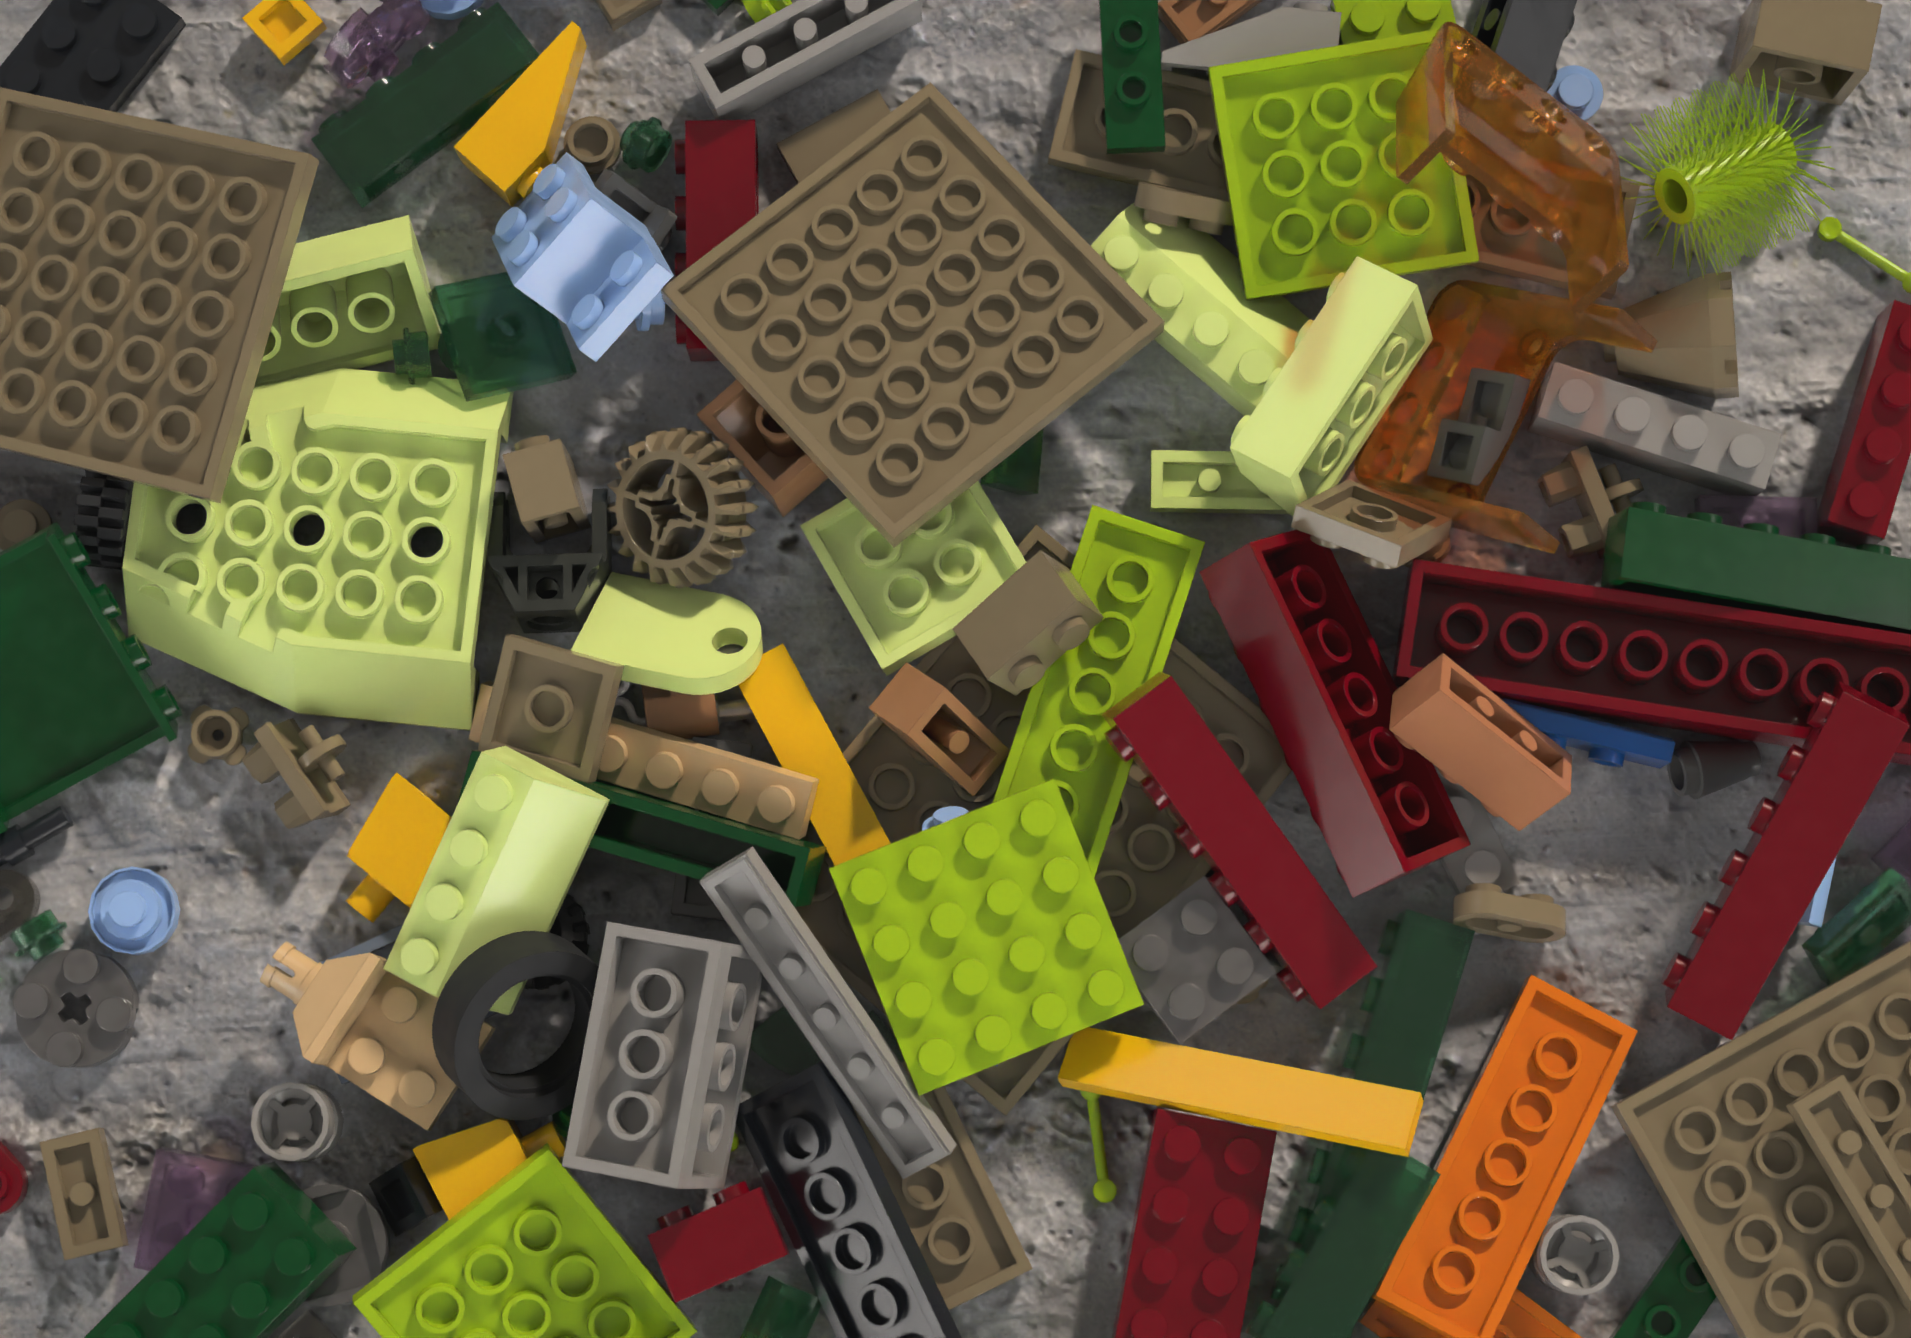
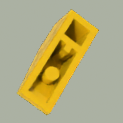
(525, 124)

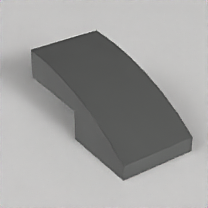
(1474, 442)

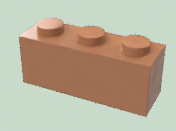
(1480, 743)

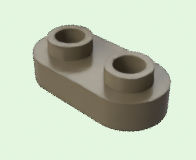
(1166, 204)
(1508, 916)

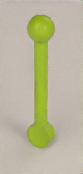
(1831, 230)
(1103, 1189)

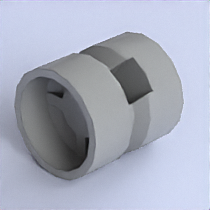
(297, 1122)
(1575, 1255)

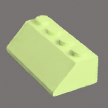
(1202, 300)
(349, 302)
(1333, 385)
(496, 868)

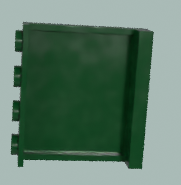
(68, 675)

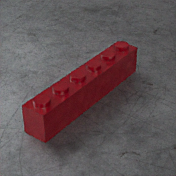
(1238, 840)
(1784, 859)

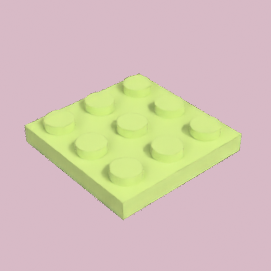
(925, 585)

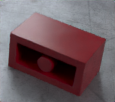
(717, 1242)

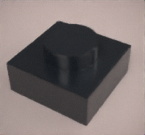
(405, 1196)

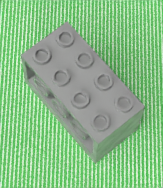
(663, 1059)

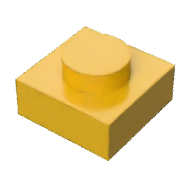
(284, 26)

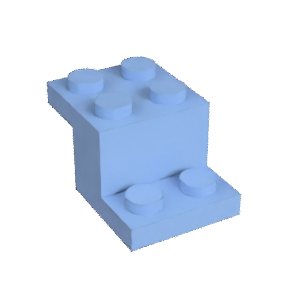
(580, 256)

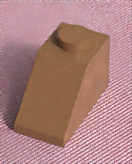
(939, 728)

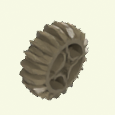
(705, 490)

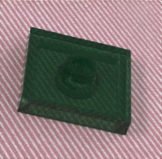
(499, 337)

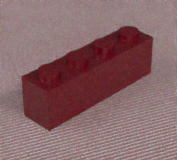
(720, 196)
(1874, 437)

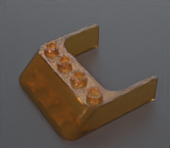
(1522, 149)
(1491, 331)

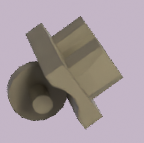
(1579, 479)
(305, 765)

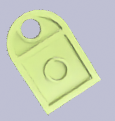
(672, 635)

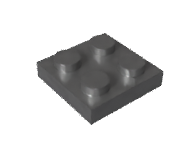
(1193, 960)

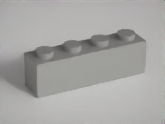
(793, 50)
(1654, 432)

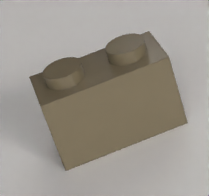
(546, 488)
(1028, 623)

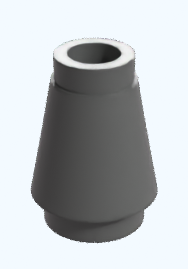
(1712, 765)

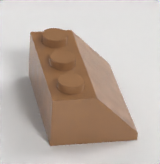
(769, 454)

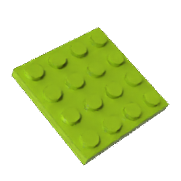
(1316, 169)
(986, 936)
(524, 1264)

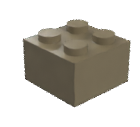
(1809, 43)

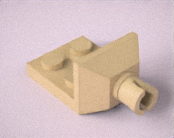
(368, 1029)

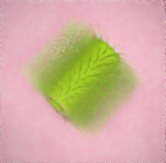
(1726, 172)

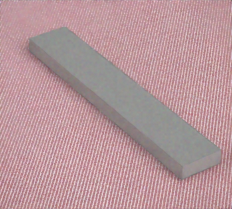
(827, 1012)

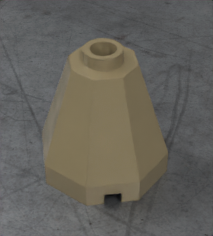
(1693, 338)

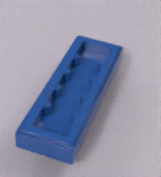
(1606, 742)

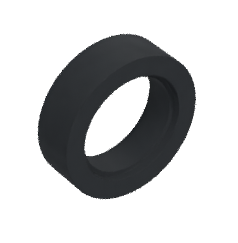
(472, 993)

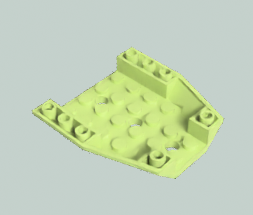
(357, 616)

